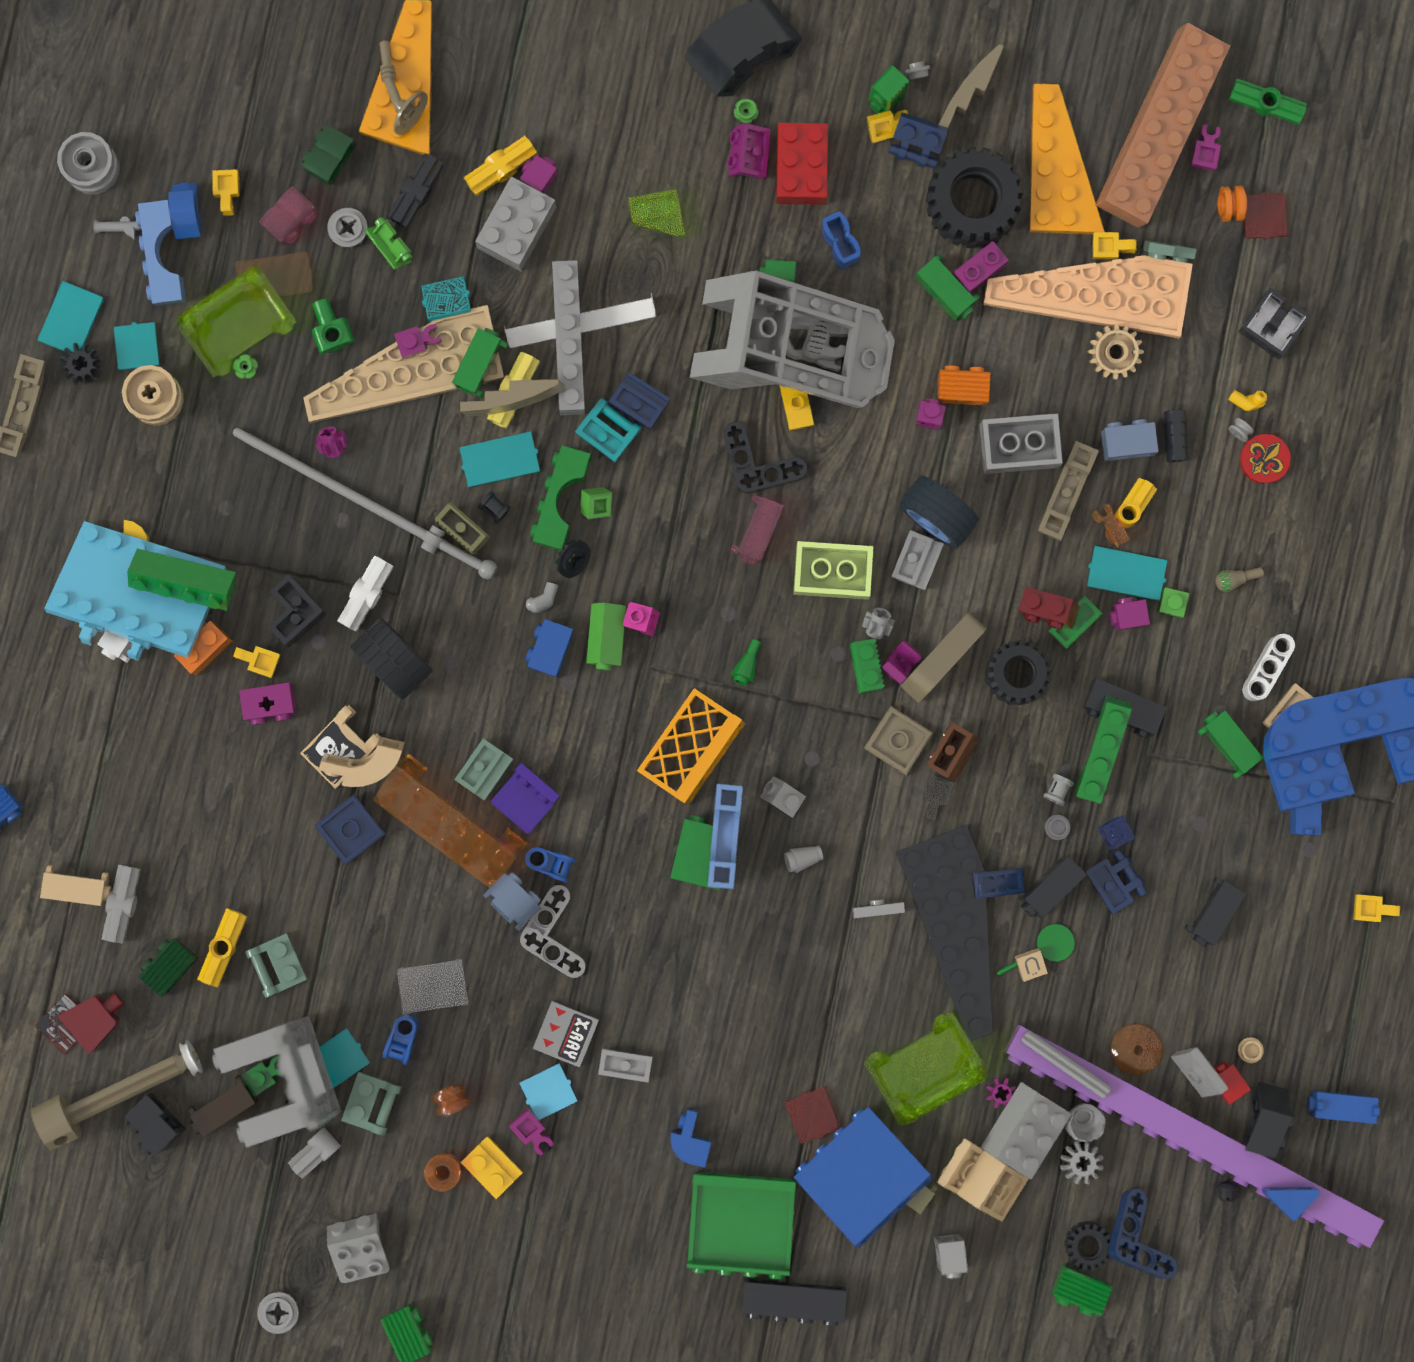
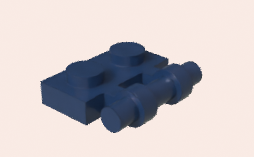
(921, 134)
(1109, 885)

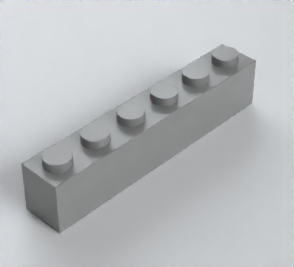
(568, 337)

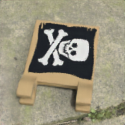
(338, 740)

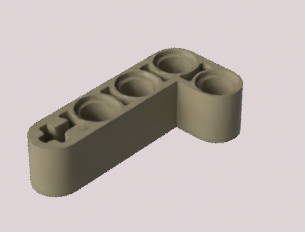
(943, 657)

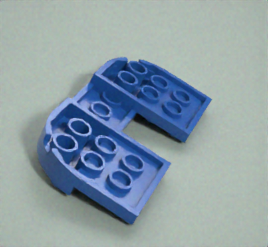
(1306, 737)

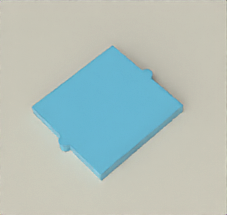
(548, 1091)

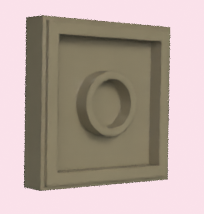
(898, 740)

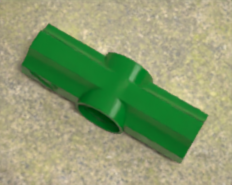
(1252, 97)

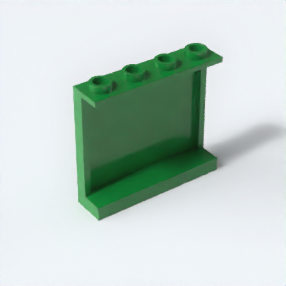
(741, 1224)

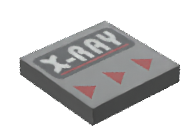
(565, 1034)

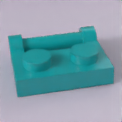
(604, 437)

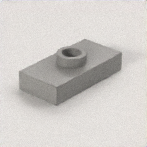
(878, 908)
(625, 1065)

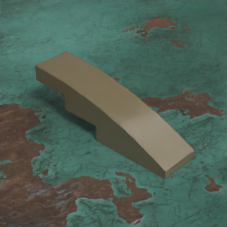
(974, 84)
(520, 394)

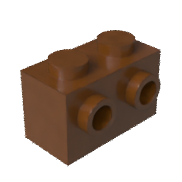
(953, 752)

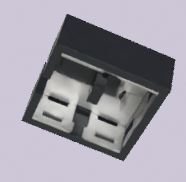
(1273, 326)

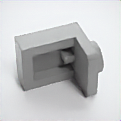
(782, 796)

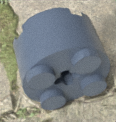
(512, 900)

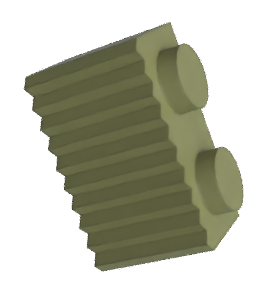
(462, 528)

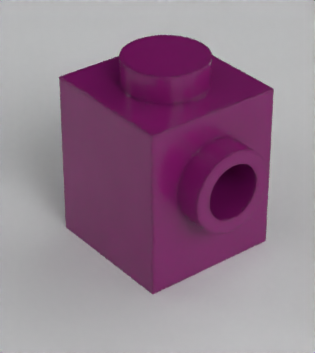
(539, 173)
(1129, 614)

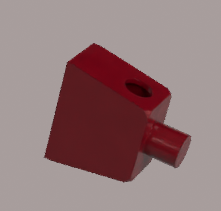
(92, 1020)

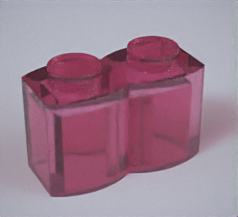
(288, 216)

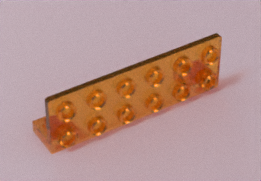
(446, 825)

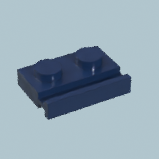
(639, 401)

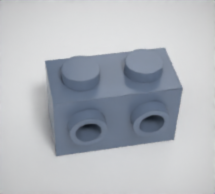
(1129, 440)

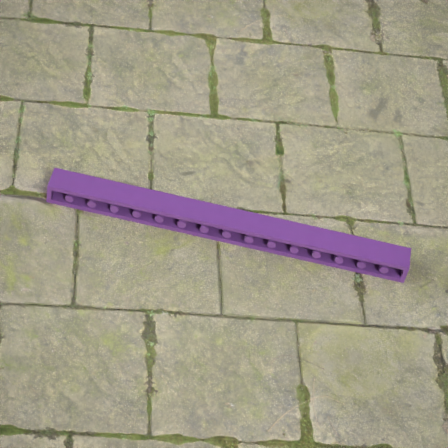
(1200, 1140)

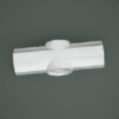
(365, 593)

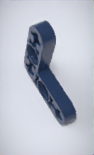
(1129, 1240)

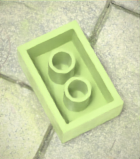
(833, 570)

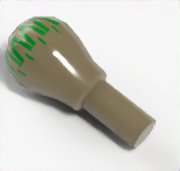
(1230, 579)

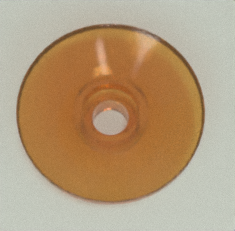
(1124, 1043)

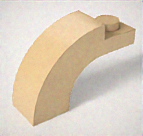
(367, 769)

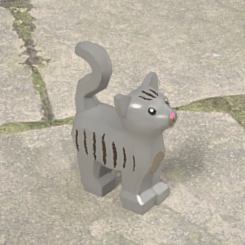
(816, 345)

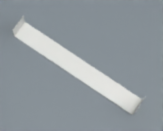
(588, 321)

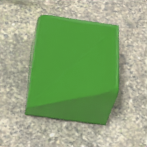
(596, 502)

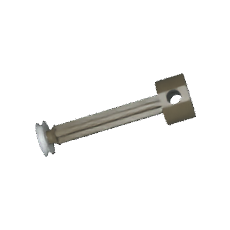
(59, 1121)

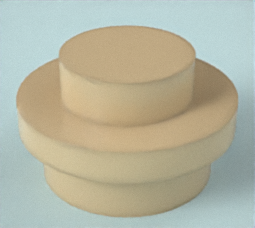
(1250, 1050)

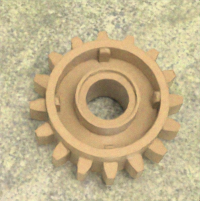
(1129, 351)

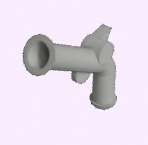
(123, 226)

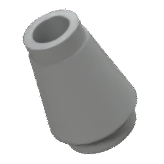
(802, 858)

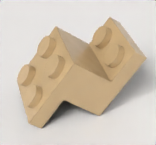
(982, 1180)

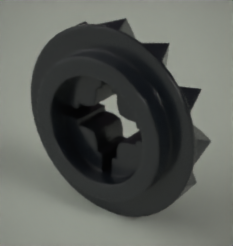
(577, 563)

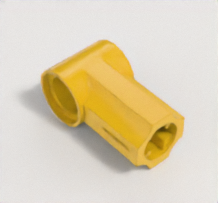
(1136, 502)

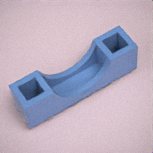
(155, 222)
(724, 836)

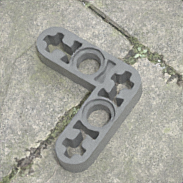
(543, 930)

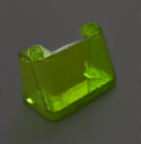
(234, 319)
(927, 1070)

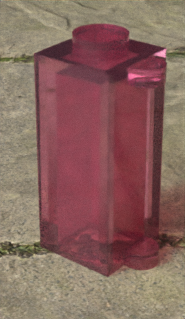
(759, 530)

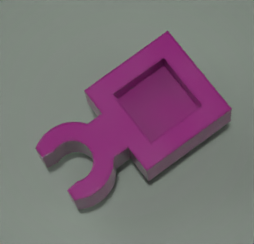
(1206, 152)
(412, 341)
(529, 1129)

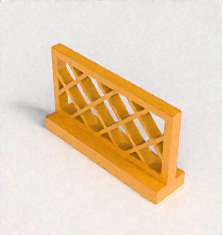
(710, 756)

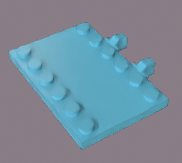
(97, 595)

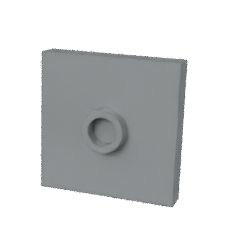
(1199, 1072)

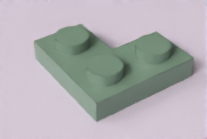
(1160, 250)

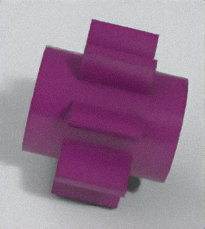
(331, 442)
(993, 1090)

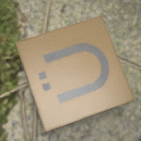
(1031, 964)

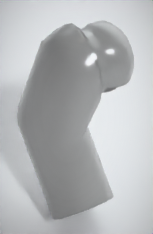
(543, 601)

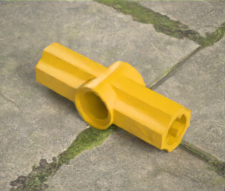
(500, 165)
(216, 963)

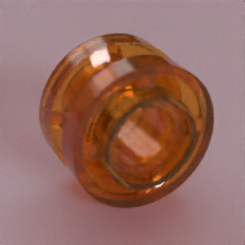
(450, 1100)
(434, 1180)

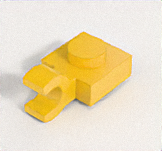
(883, 125)
(225, 187)
(1107, 245)
(260, 661)
(1371, 908)

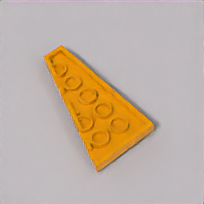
(412, 63)
(1058, 181)

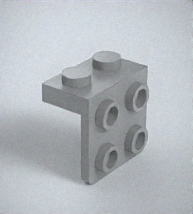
(357, 1248)

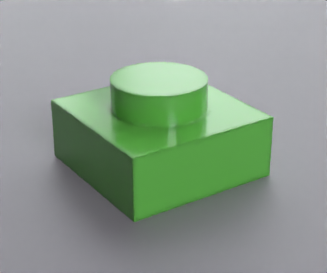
(1173, 602)

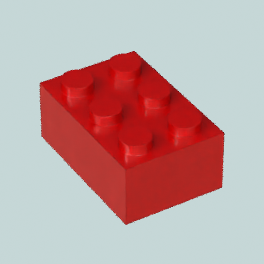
(802, 163)

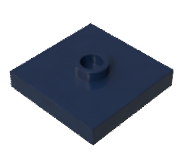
(350, 829)

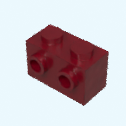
(1048, 608)

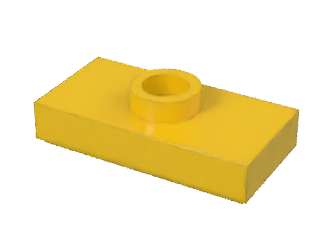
(796, 408)

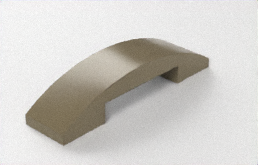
(22, 405)
(1067, 490)

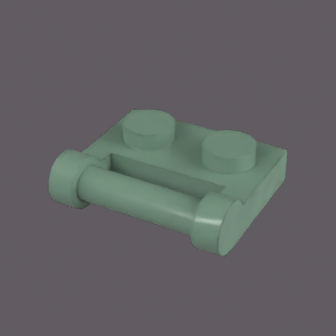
(285, 963)
(363, 1100)

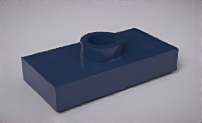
(999, 883)

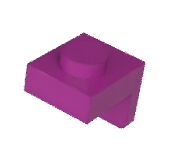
(901, 661)

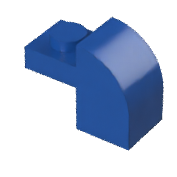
(184, 210)
(687, 1147)

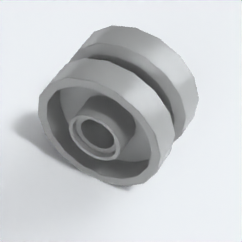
(78, 152)

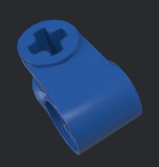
(552, 864)
(401, 1044)

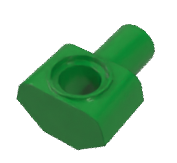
(329, 324)

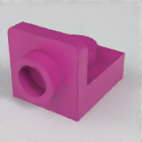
(641, 618)

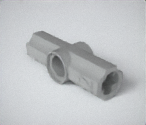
(121, 904)

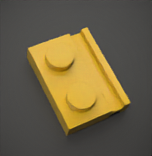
(491, 1167)

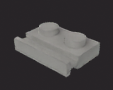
(917, 560)

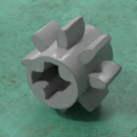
(878, 623)

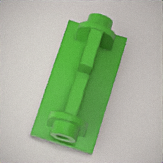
(393, 250)

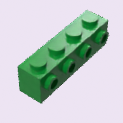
(181, 579)

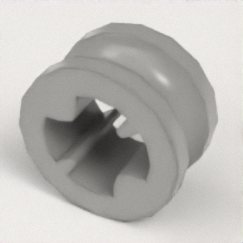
(1241, 429)

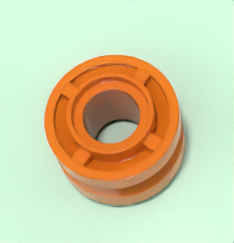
(1232, 203)

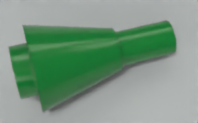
(745, 669)

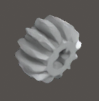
(1089, 1166)

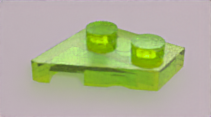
(658, 212)

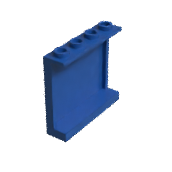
(862, 1177)

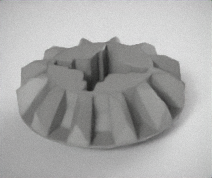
(348, 216)
(269, 1321)

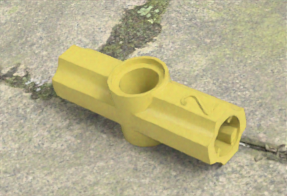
(522, 370)

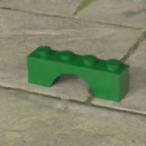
(570, 467)
(1104, 749)

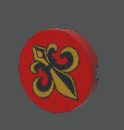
(1265, 459)

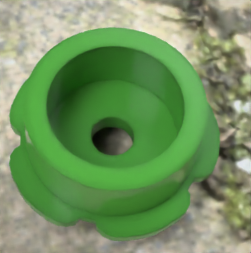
(750, 106)
(245, 360)

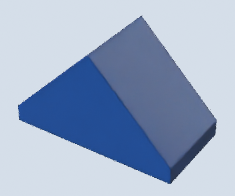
(1291, 1200)

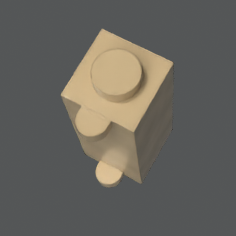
(75, 888)

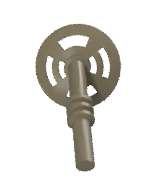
(406, 109)

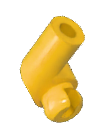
(1248, 402)

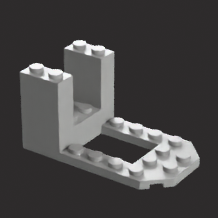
(760, 335)
(308, 1081)

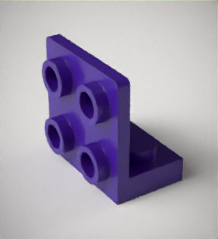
(525, 799)

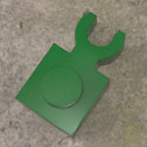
(261, 1076)

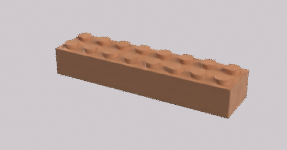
(1162, 125)

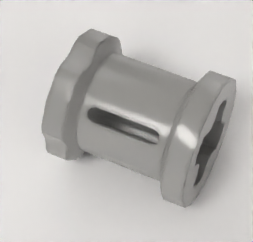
(1058, 789)

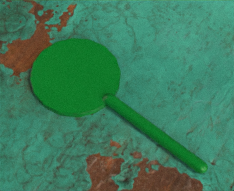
(1054, 942)

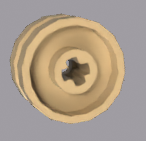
(165, 389)

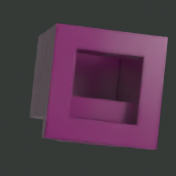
(930, 414)

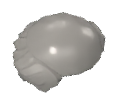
(1085, 1123)

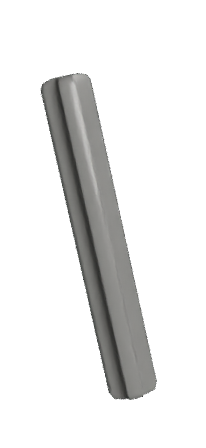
(1066, 1064)

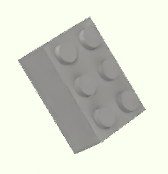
(516, 224)
(1020, 443)
(1026, 1130)

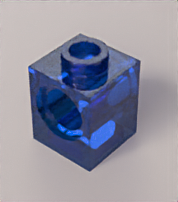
(1116, 832)

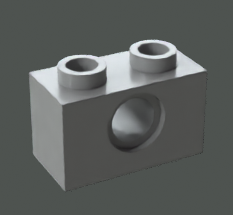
(950, 1255)

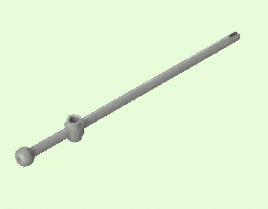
(431, 538)

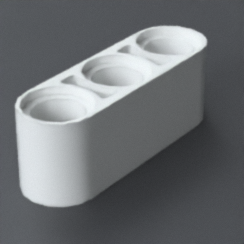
(1278, 660)

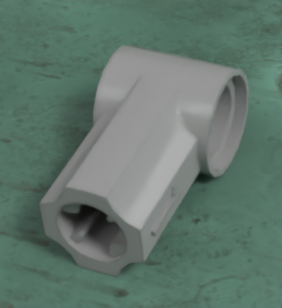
(319, 1149)

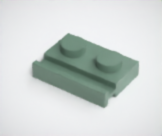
(484, 769)

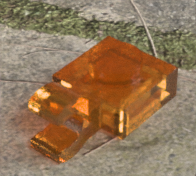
(1115, 531)

